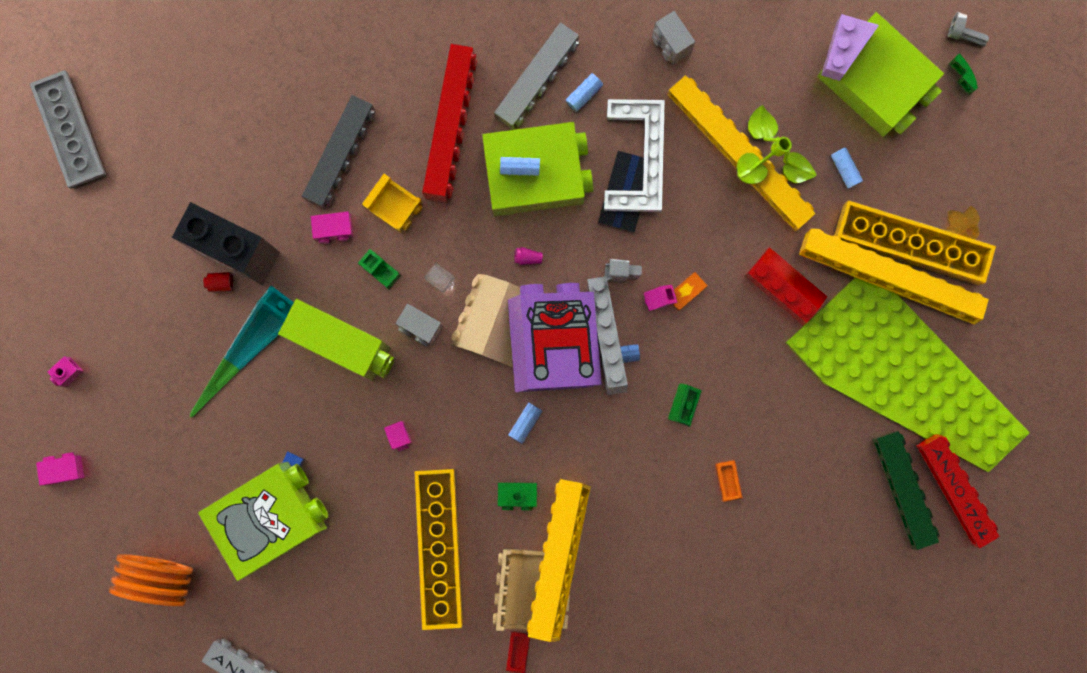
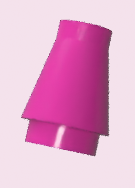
(526, 256)

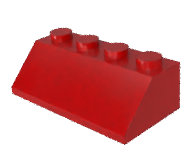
(786, 286)

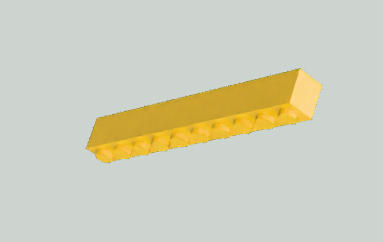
(733, 145)
(893, 276)

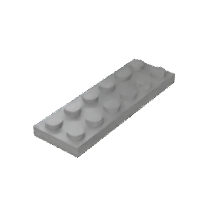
(67, 129)

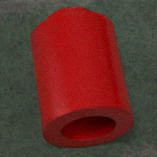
(218, 282)

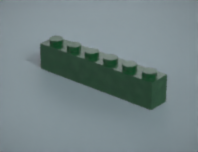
(906, 491)

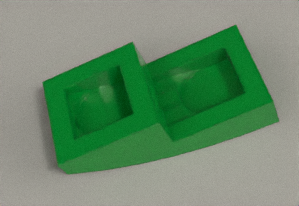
(967, 80)
(379, 269)

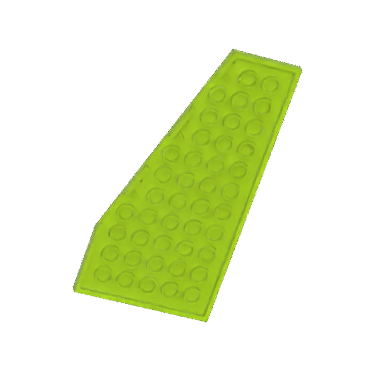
(895, 365)

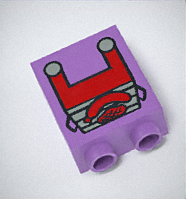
(554, 338)

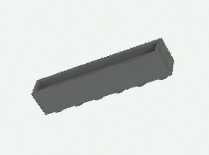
(338, 152)

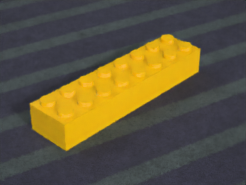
(915, 243)
(438, 549)
(558, 561)

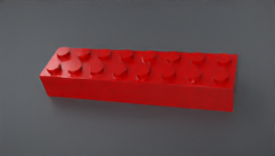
(448, 125)

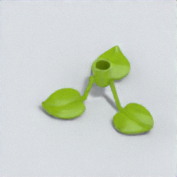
(751, 169)

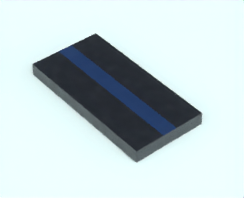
(625, 176)

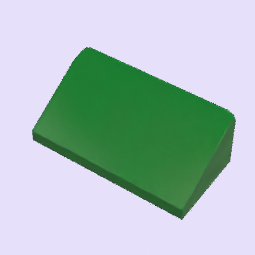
(684, 404)

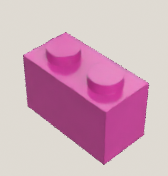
(331, 227)
(60, 470)

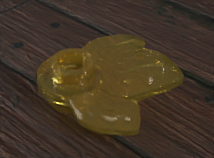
(961, 222)

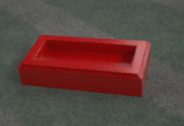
(518, 652)

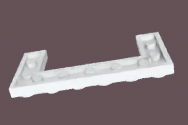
(651, 197)

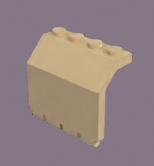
(485, 320)
(517, 588)

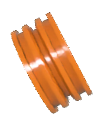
(150, 580)

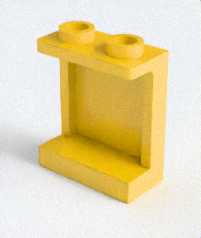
(392, 204)

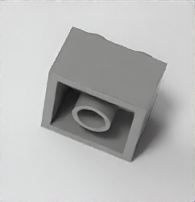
(673, 38)
(419, 325)

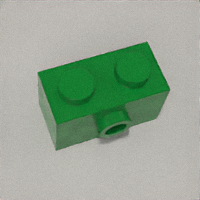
(517, 495)

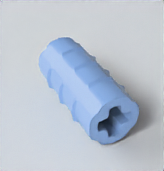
(584, 92)
(519, 166)
(846, 168)
(525, 423)

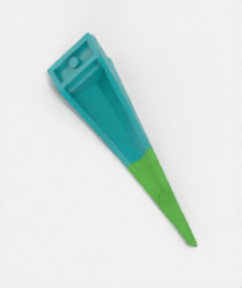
(256, 333)

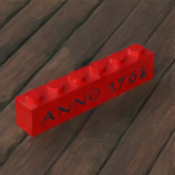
(958, 491)

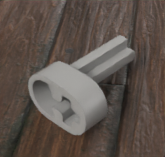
(958, 30)

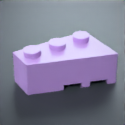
(846, 44)

